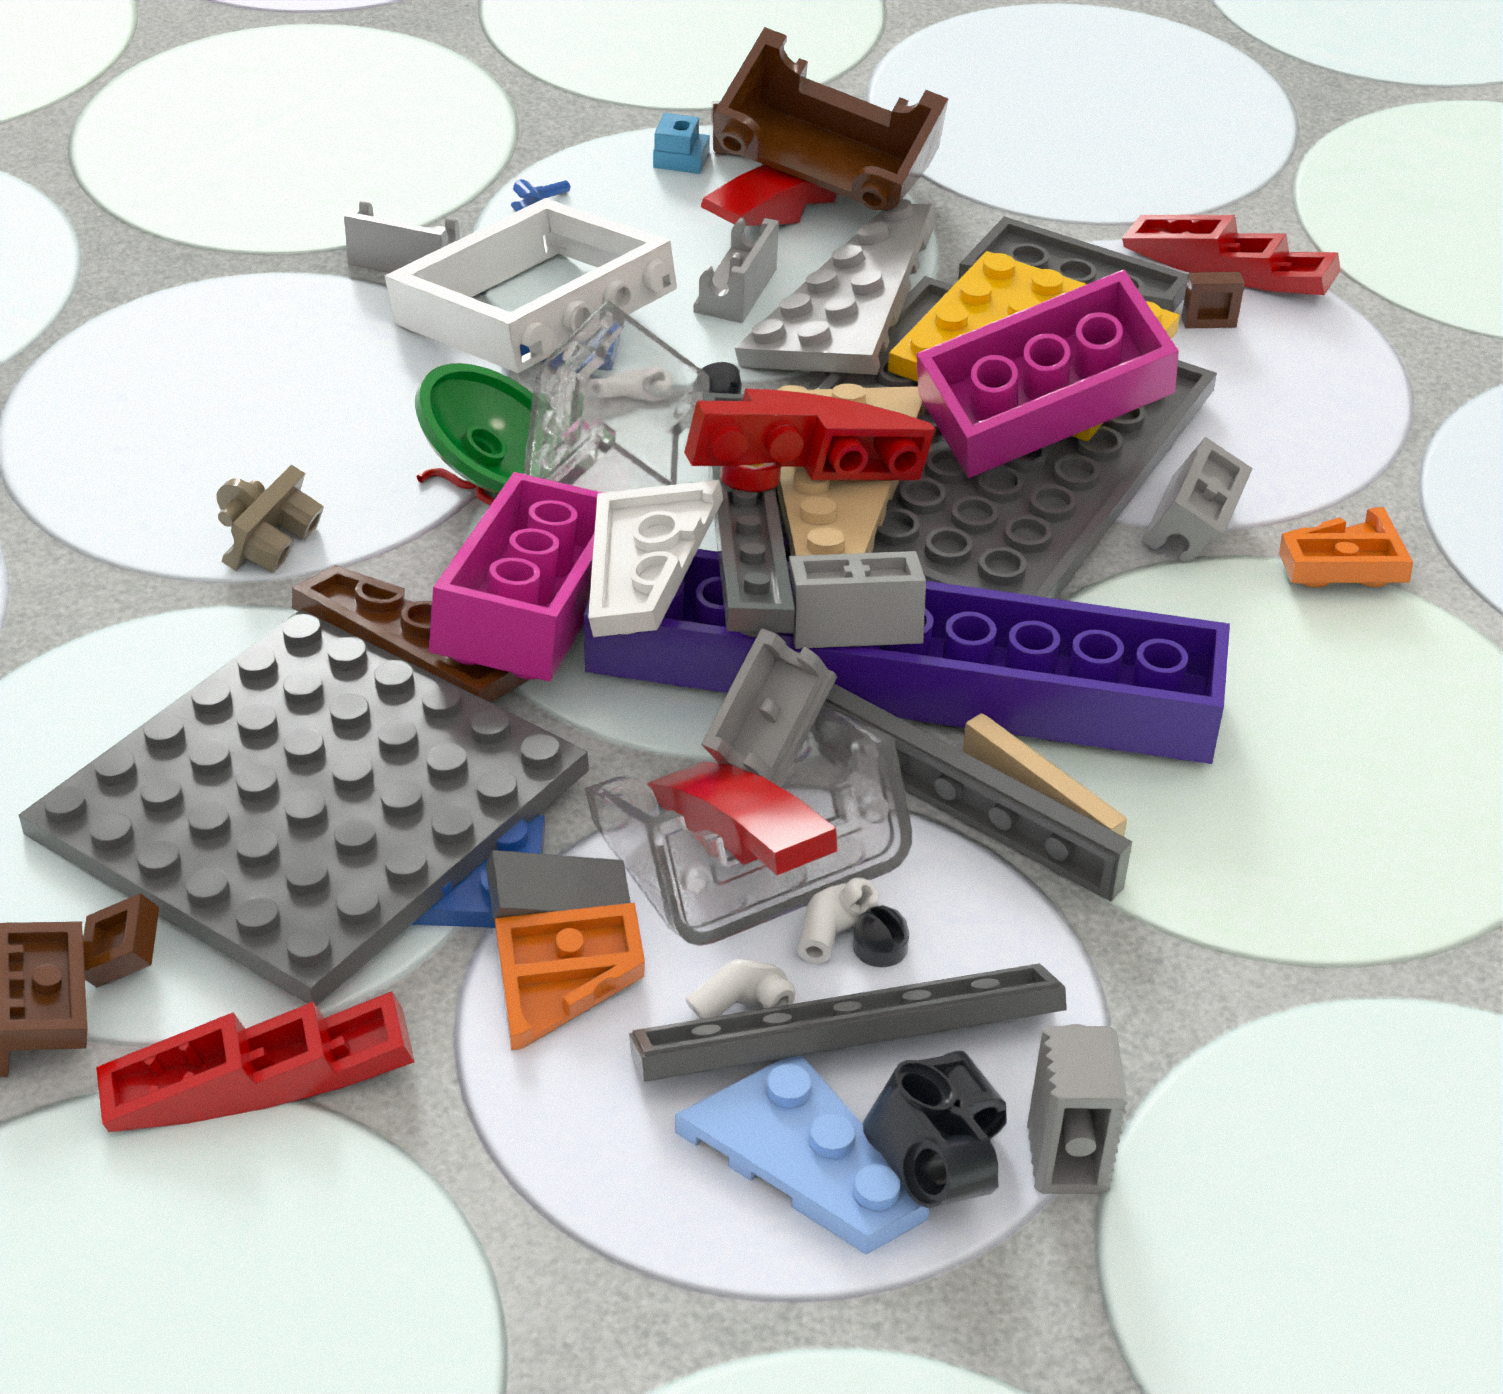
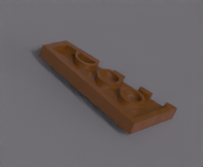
(399, 626)

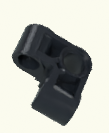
(938, 1128)

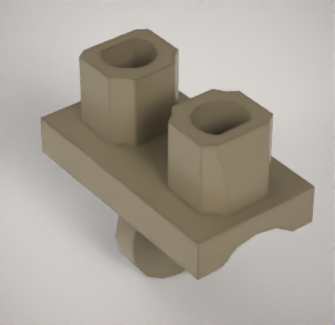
(258, 514)

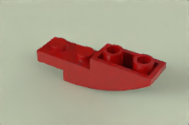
(810, 431)

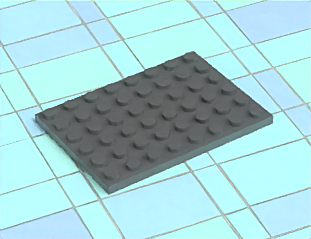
(1032, 517)

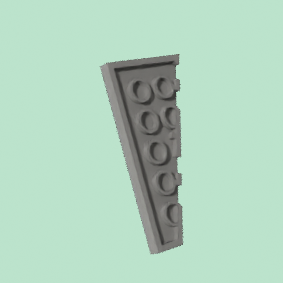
(847, 305)

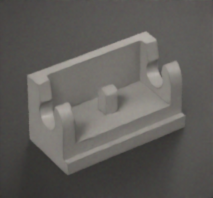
(391, 244)
(741, 274)
(1199, 499)
(857, 599)
(769, 708)

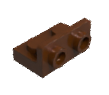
(41, 988)

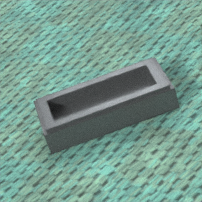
(550, 883)

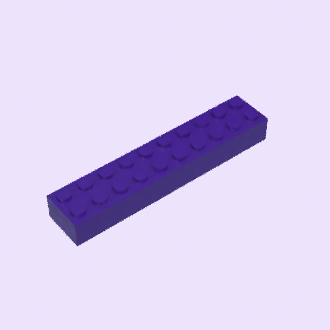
(1018, 658)

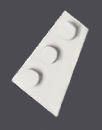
(644, 552)

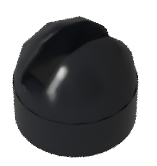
(723, 378)
(873, 937)

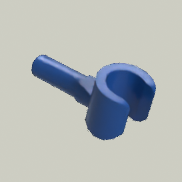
(532, 194)

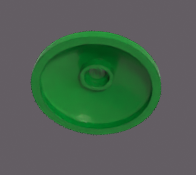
(475, 422)

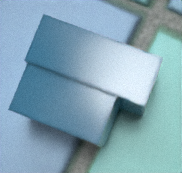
(679, 144)

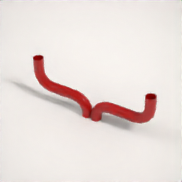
(455, 480)

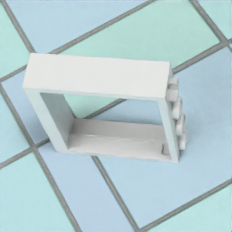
(437, 290)

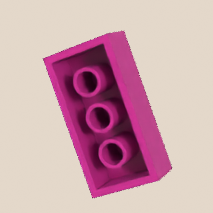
(1047, 373)
(519, 580)

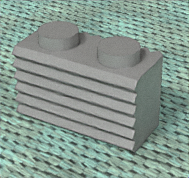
(1076, 1109)

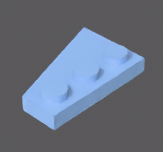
(809, 1146)

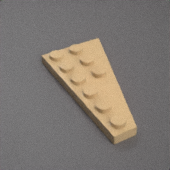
(840, 514)

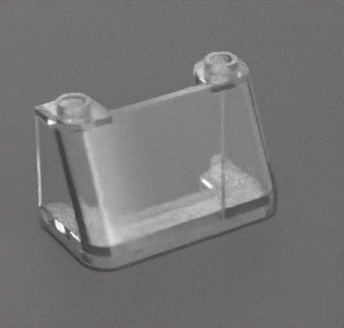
(611, 407)
(707, 894)

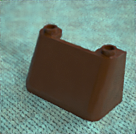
(824, 133)

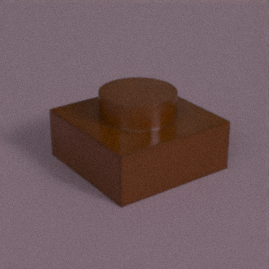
(1212, 300)
(119, 939)

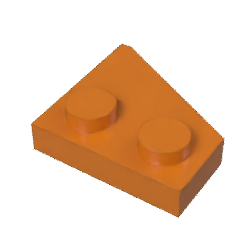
(1341, 554)
(564, 965)

